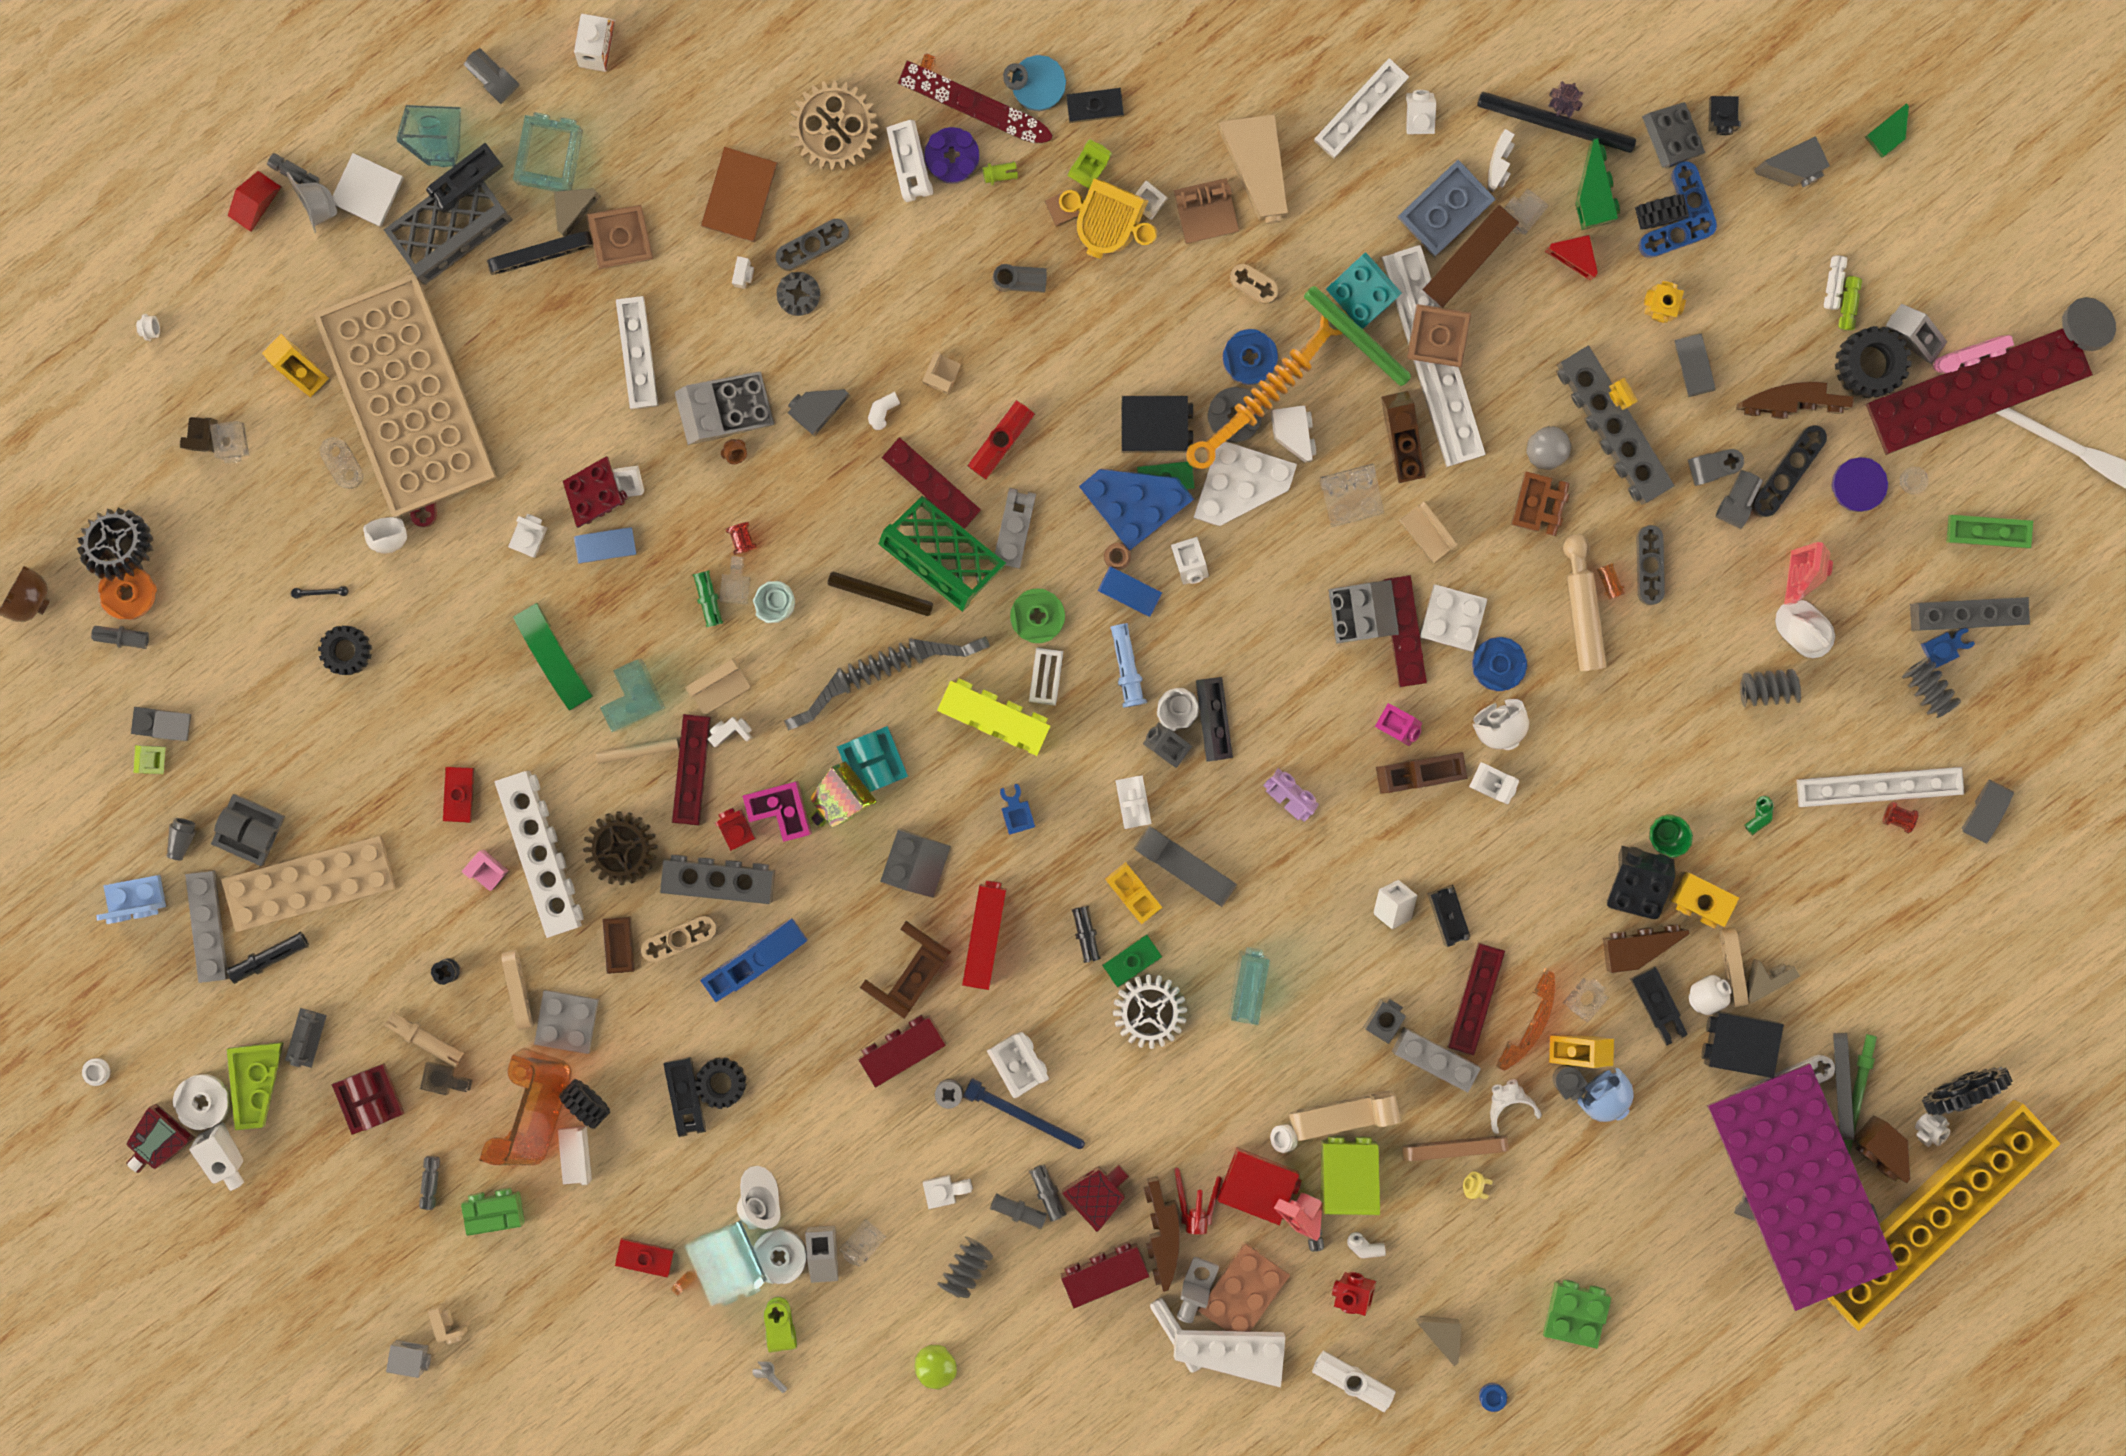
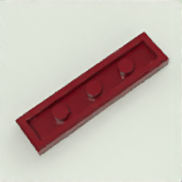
(691, 769)
(1476, 999)

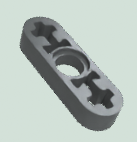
(790, 246)
(1657, 585)

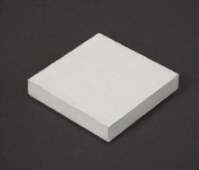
(367, 190)

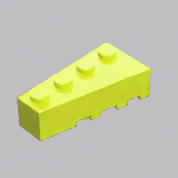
(994, 717)

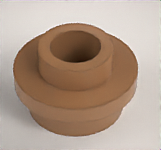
(1120, 548)

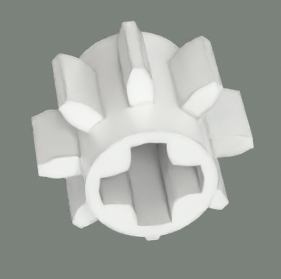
(1932, 1129)

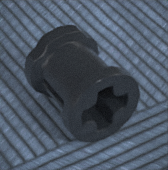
(437, 974)

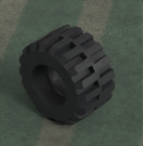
(1894, 355)

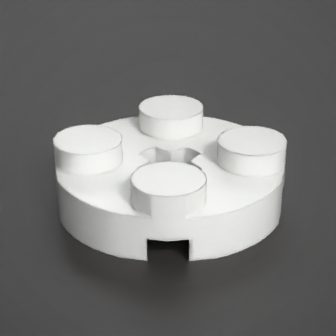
(187, 1108)
(795, 1255)

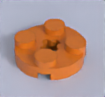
(130, 608)

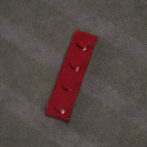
(931, 483)
(1407, 643)

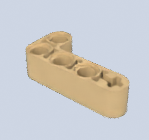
(1347, 1114)

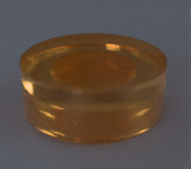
(684, 1283)

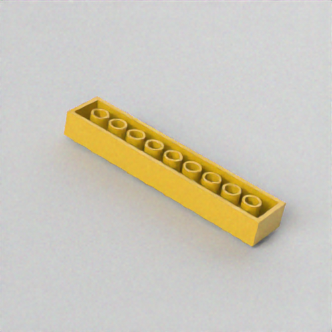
(1951, 1205)

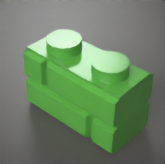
(492, 1212)

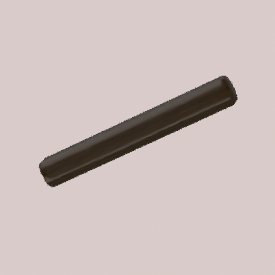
(880, 593)

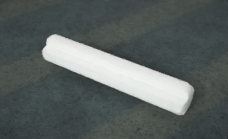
(1169, 1324)

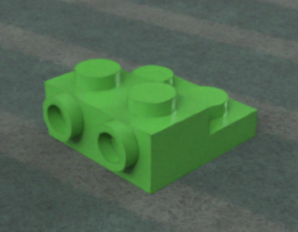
(1577, 1313)

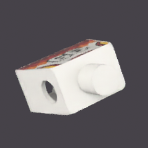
(594, 40)

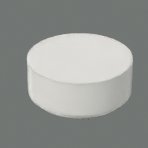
(1283, 1138)

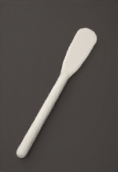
(2106, 464)

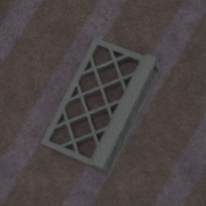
(455, 246)

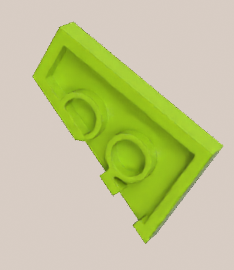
(252, 1082)

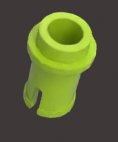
(998, 172)

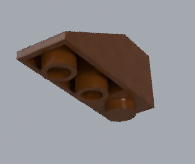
(1403, 436)
(1634, 951)

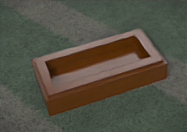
(618, 945)

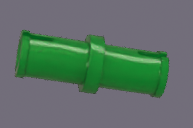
(707, 598)

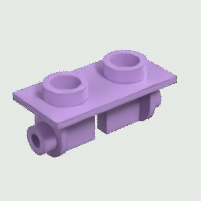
(1301, 802)

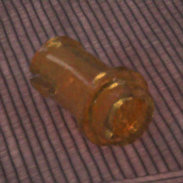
(1610, 581)

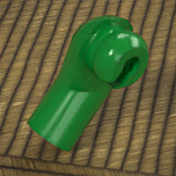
(1763, 815)

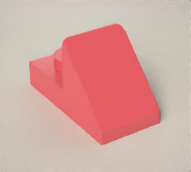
(1302, 1215)

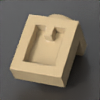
(441, 1322)

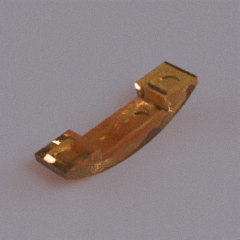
(1514, 1053)

